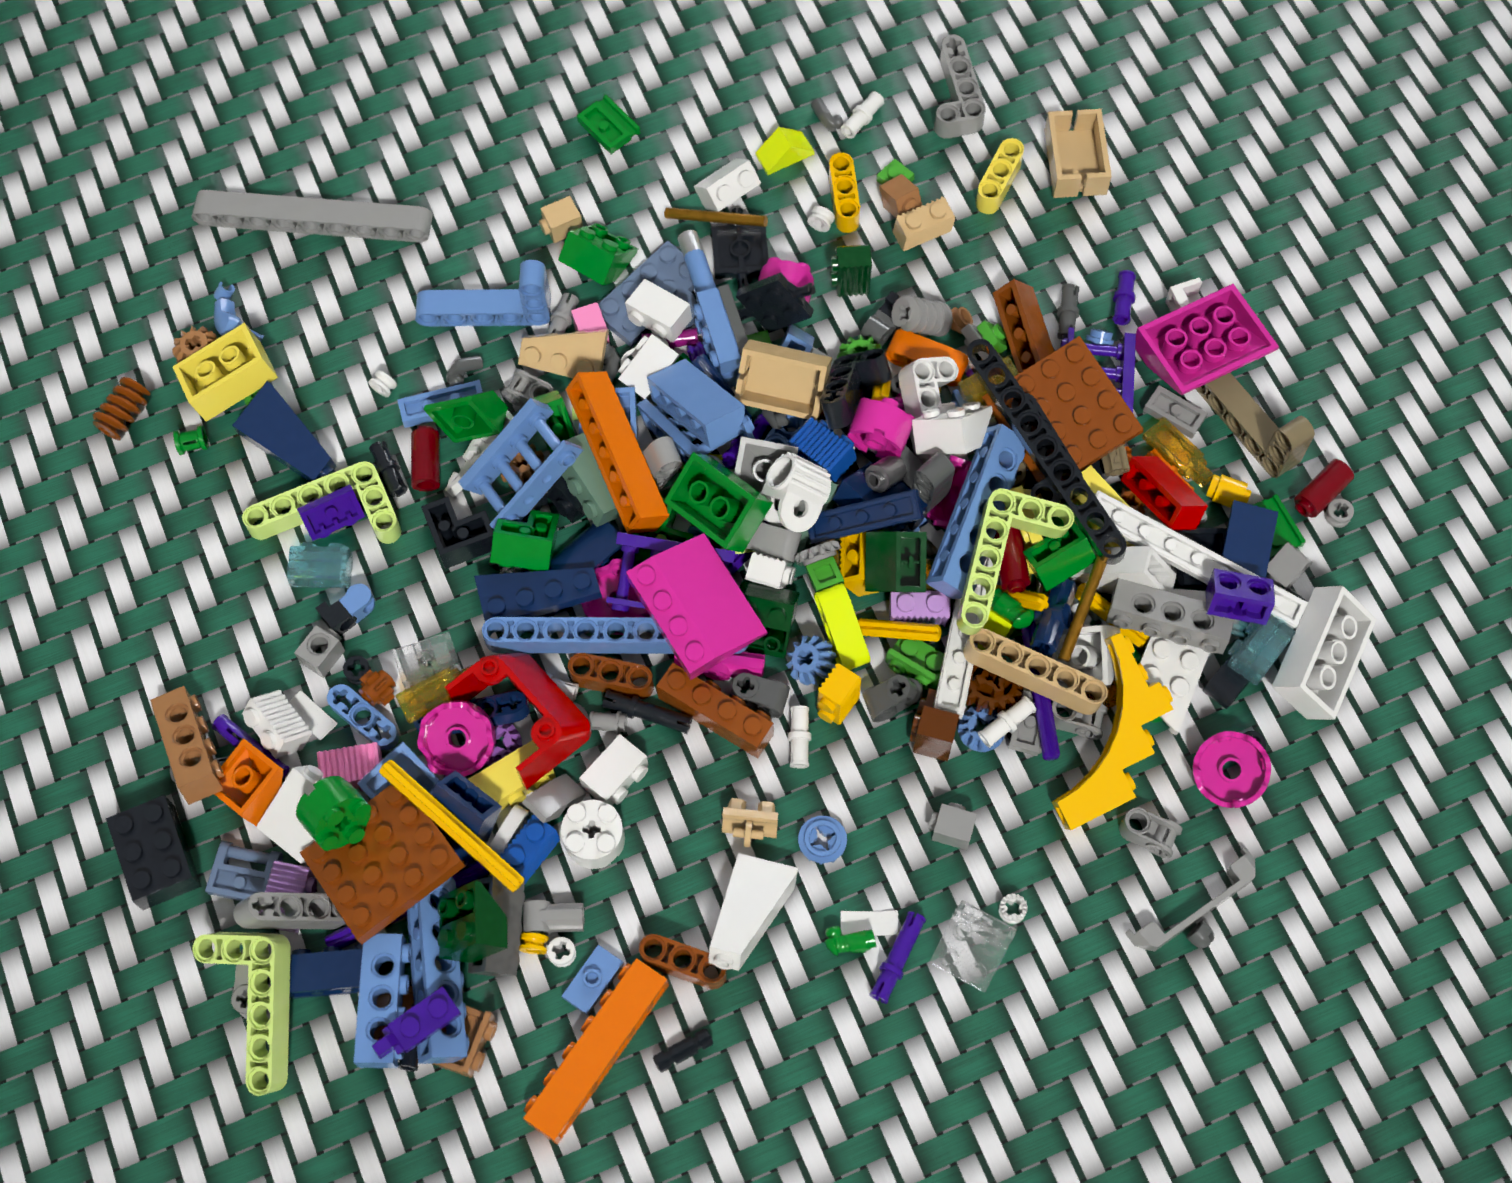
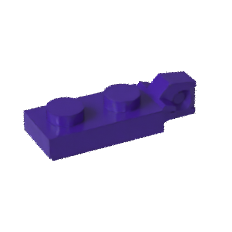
(417, 1024)

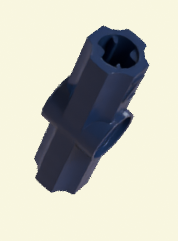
(1055, 619)

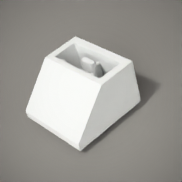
(951, 428)

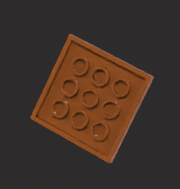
(1078, 404)
(388, 869)

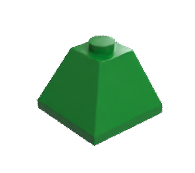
(469, 416)

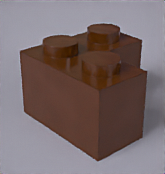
(933, 729)

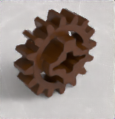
(989, 689)

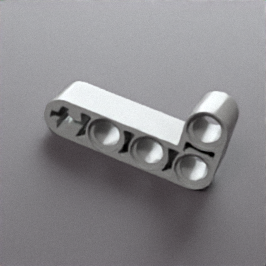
(967, 109)
(296, 911)

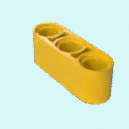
(848, 202)

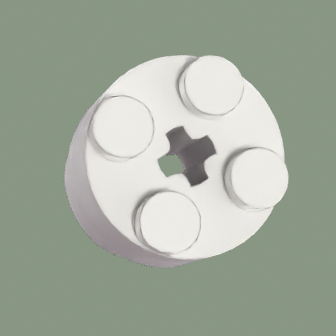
(607, 842)

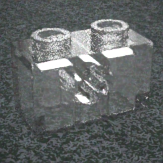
(412, 659)

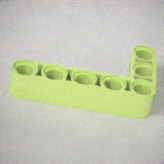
(366, 492)
(995, 548)
(260, 998)

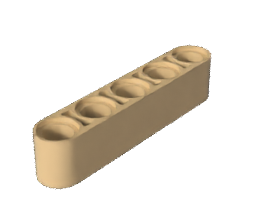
(1049, 669)

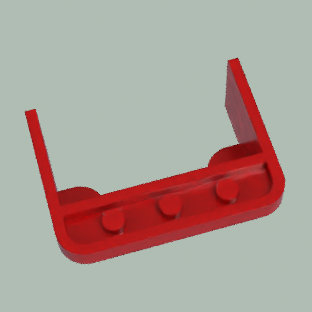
(555, 734)

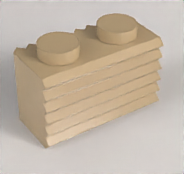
(923, 224)

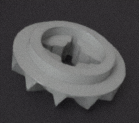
(817, 553)

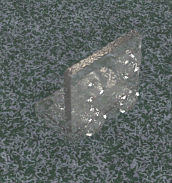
(973, 946)

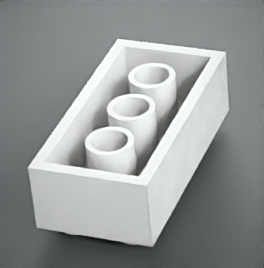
(1324, 653)

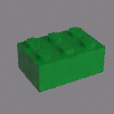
(718, 502)

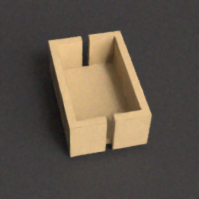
(1079, 156)
(782, 379)

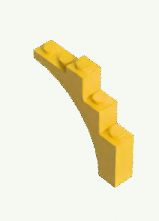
(1128, 743)

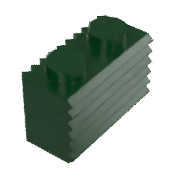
(851, 270)

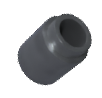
(885, 473)

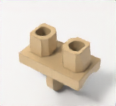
(750, 823)

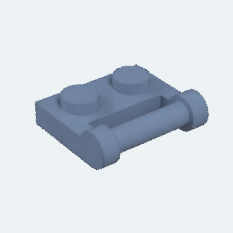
(236, 881)

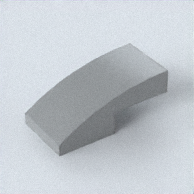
(553, 797)

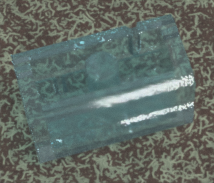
(320, 566)
(1259, 649)

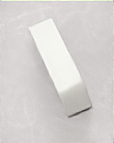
(925, 388)

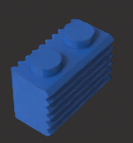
(824, 447)
(531, 847)

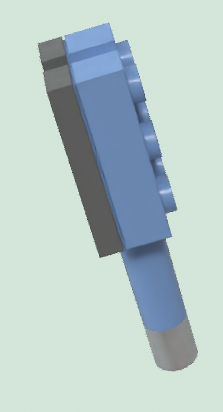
(714, 312)

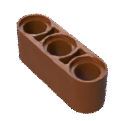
(600, 666)
(670, 952)

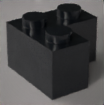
(457, 539)

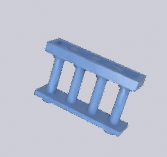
(656, 421)
(505, 447)

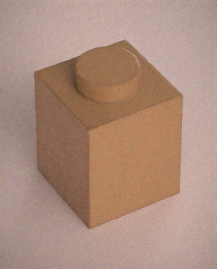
(900, 195)

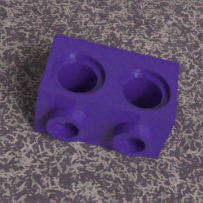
(1240, 596)

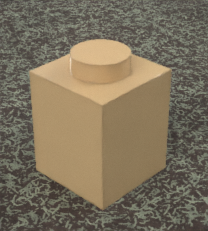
(560, 218)

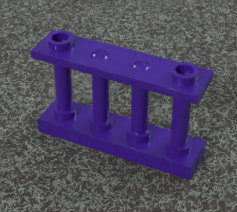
(1122, 374)
(630, 546)

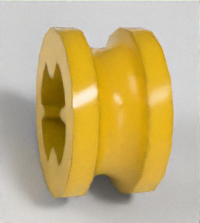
(533, 943)

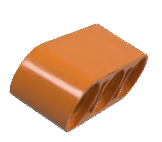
(909, 346)

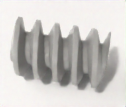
(922, 316)

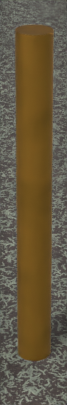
(716, 217)
(1082, 609)

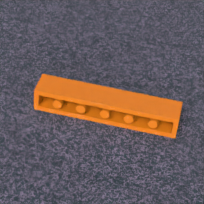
(617, 452)
(596, 1050)

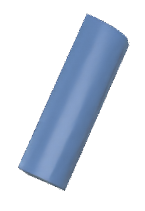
(696, 402)

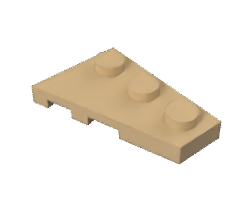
(565, 353)

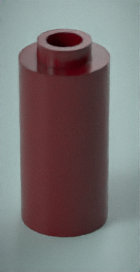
(425, 459)
(1323, 488)
(1014, 569)

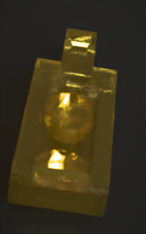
(1178, 451)
(427, 694)

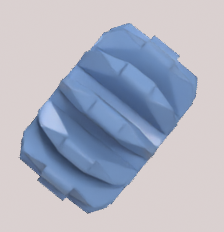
(801, 665)

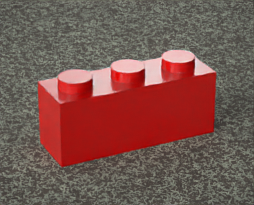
(1164, 493)

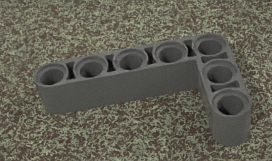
(930, 478)

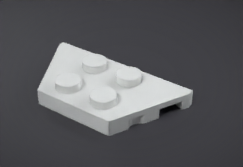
(1177, 669)

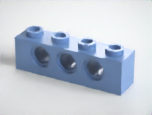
(375, 952)

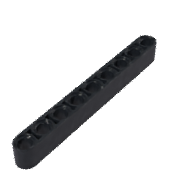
(1044, 437)

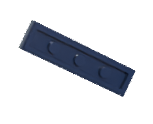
(867, 516)

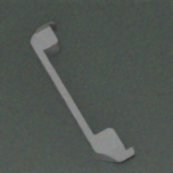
(1152, 937)

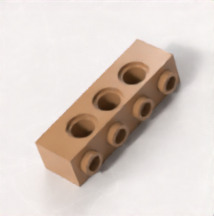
(187, 745)

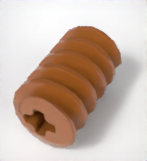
(119, 407)

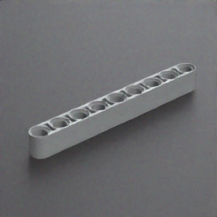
(312, 216)

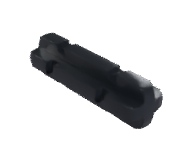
(683, 1050)

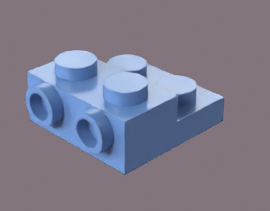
(374, 782)

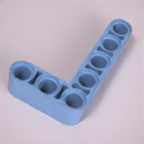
(490, 307)

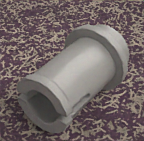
(608, 721)

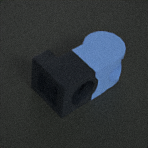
(347, 610)

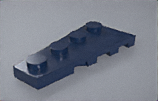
(535, 592)

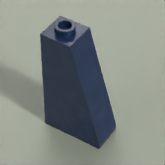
(281, 434)

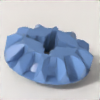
(969, 723)
(827, 827)

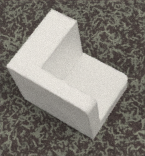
(1183, 294)

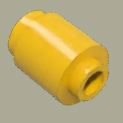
(1226, 489)

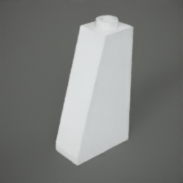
(1139, 565)
(750, 905)

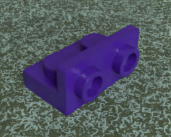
(331, 512)

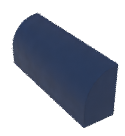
(1250, 537)
(592, 548)

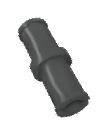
(1068, 310)

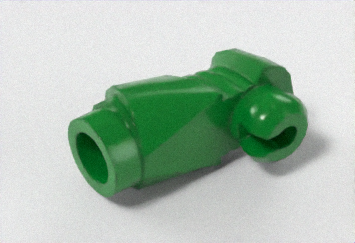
(1011, 609)
(855, 942)

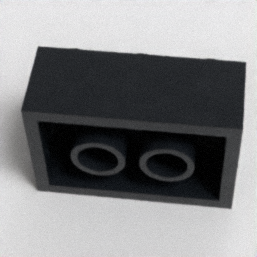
(153, 852)

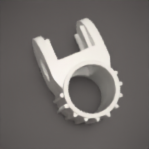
(800, 488)

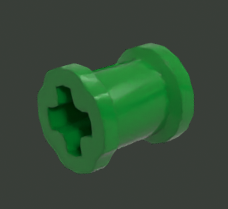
(191, 440)

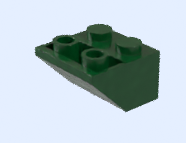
(895, 561)
(776, 612)
(470, 924)

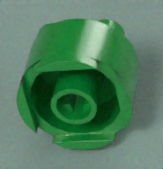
(334, 813)

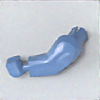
(224, 312)

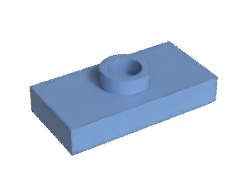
(592, 980)

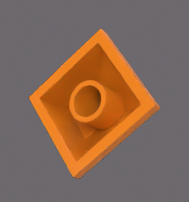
(249, 782)

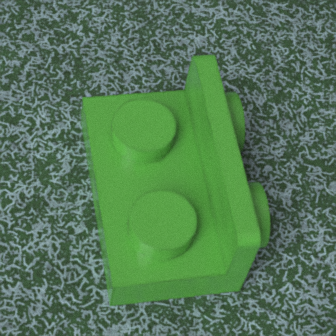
(916, 661)

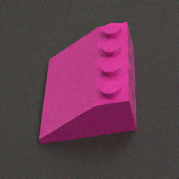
(1204, 340)
(695, 604)

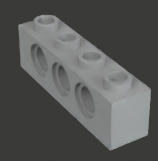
(1162, 604)

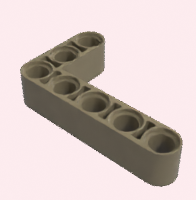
(1271, 446)

